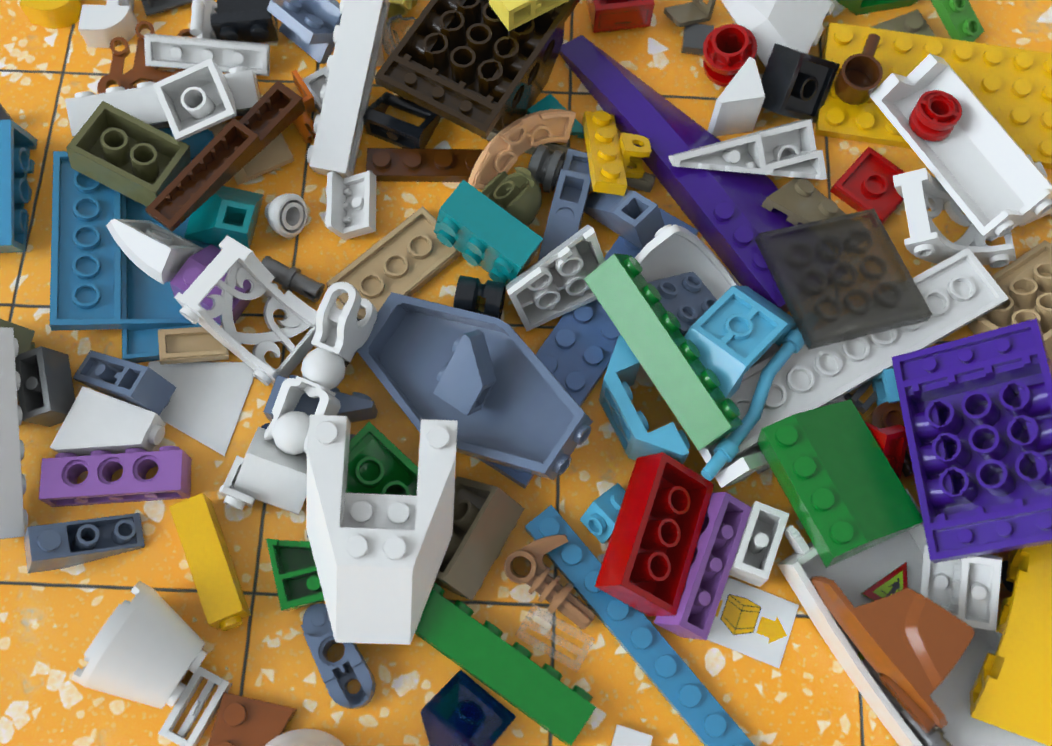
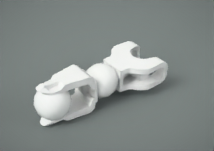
(336, 340)

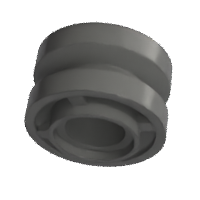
(546, 167)

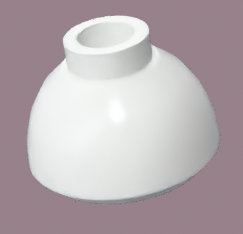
(287, 214)

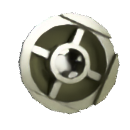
(516, 194)

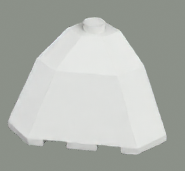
(782, 22)

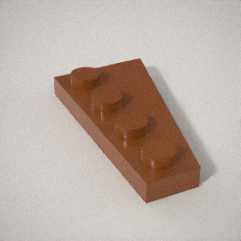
(248, 721)

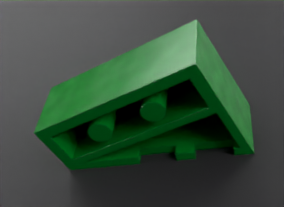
(294, 573)

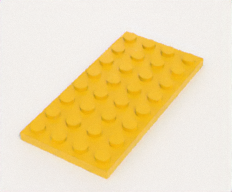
(1007, 81)

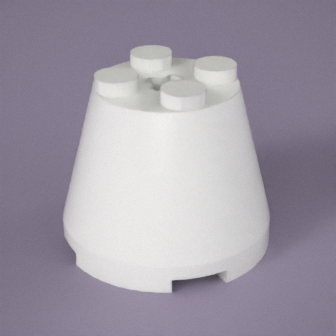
(142, 652)

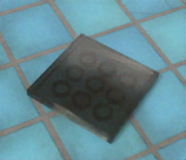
(842, 278)

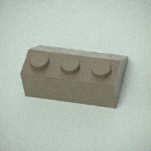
(480, 529)

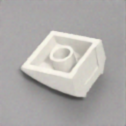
(152, 247)

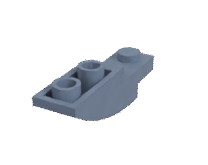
(568, 201)

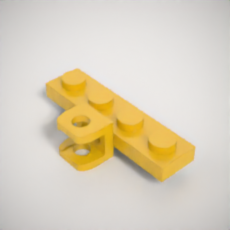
(612, 155)

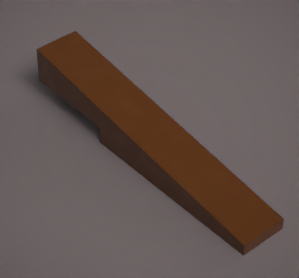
(226, 155)

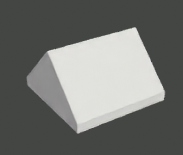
(739, 103)
(273, 475)

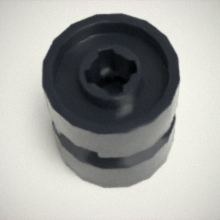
(469, 292)

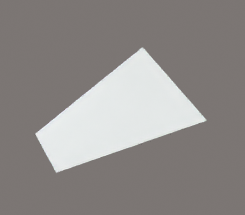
(206, 399)

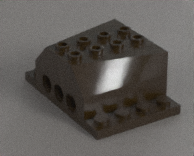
(471, 67)

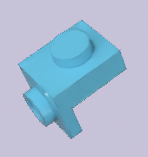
(603, 513)

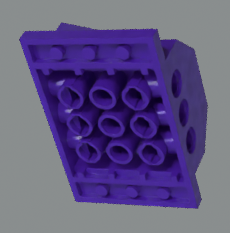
(981, 440)

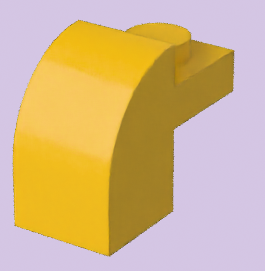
(52, 13)

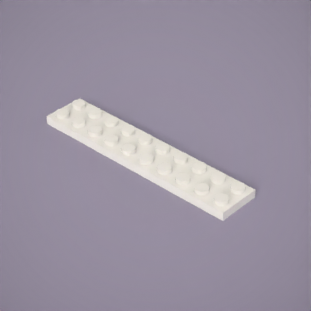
(956, 294)

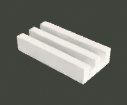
(183, 701)

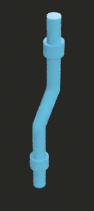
(728, 447)

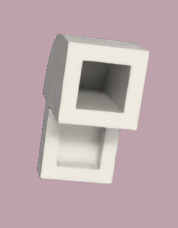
(104, 22)

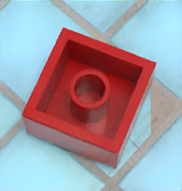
(619, 14)

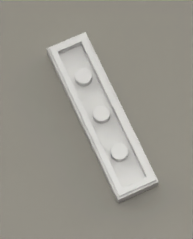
(186, 52)

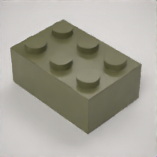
(127, 154)

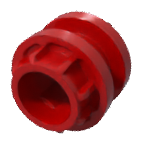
(727, 51)

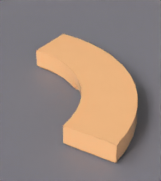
(518, 137)

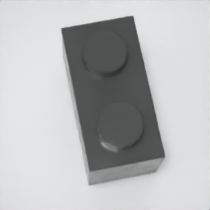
(45, 386)

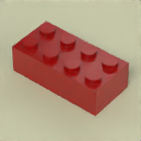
(655, 535)

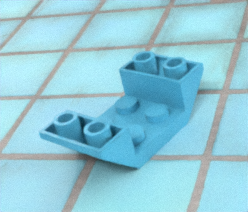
(737, 334)
(628, 423)

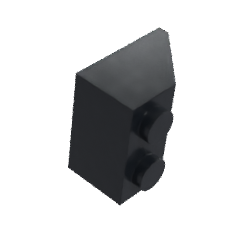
(796, 83)

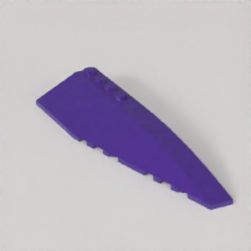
(718, 203)

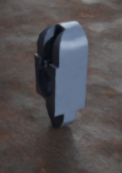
(337, 674)

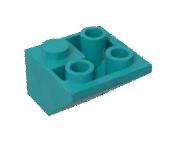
(226, 213)

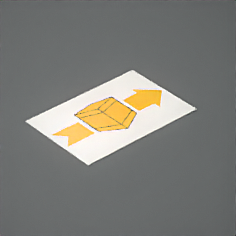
(753, 622)

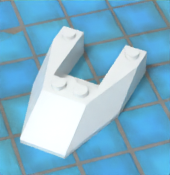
(378, 549)

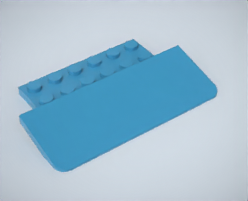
(90, 274)

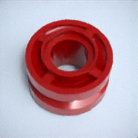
(935, 115)

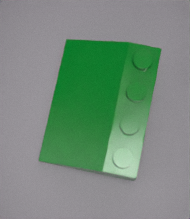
(837, 480)

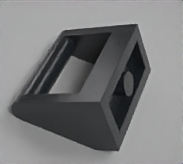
(396, 130)

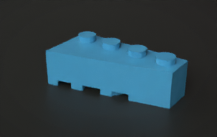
(14, 188)

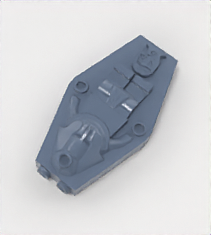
(526, 417)

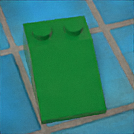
(379, 466)

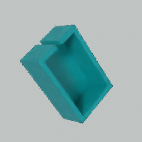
(486, 234)

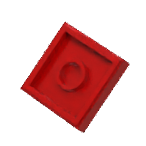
(870, 185)

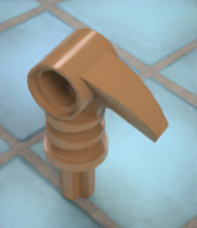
(545, 585)

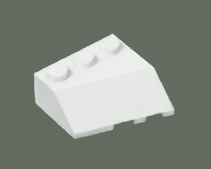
(557, 280)

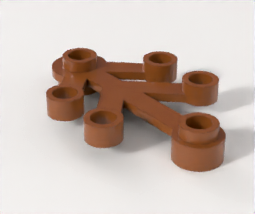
(139, 70)

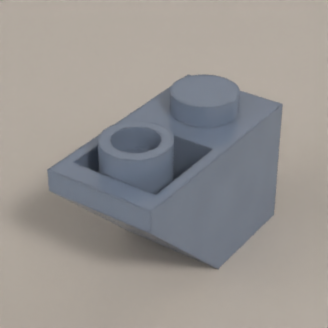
(468, 375)

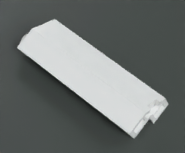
(978, 159)

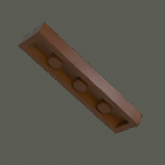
(421, 164)

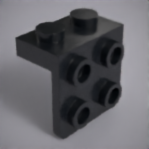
(244, 21)

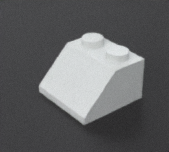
(195, 99)

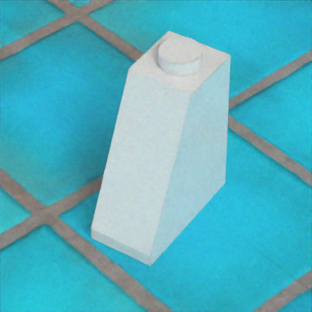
(107, 425)

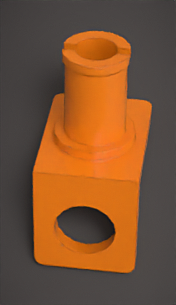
(304, 122)

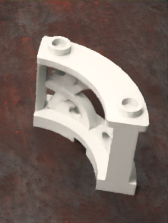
(926, 241)
(242, 265)

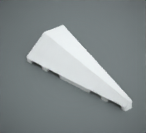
(776, 151)

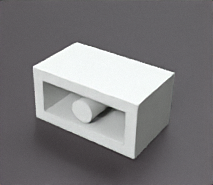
(759, 544)

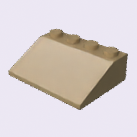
(1029, 292)

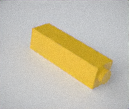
(210, 562)

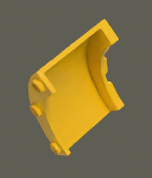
(1017, 680)

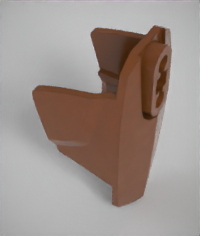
(905, 642)

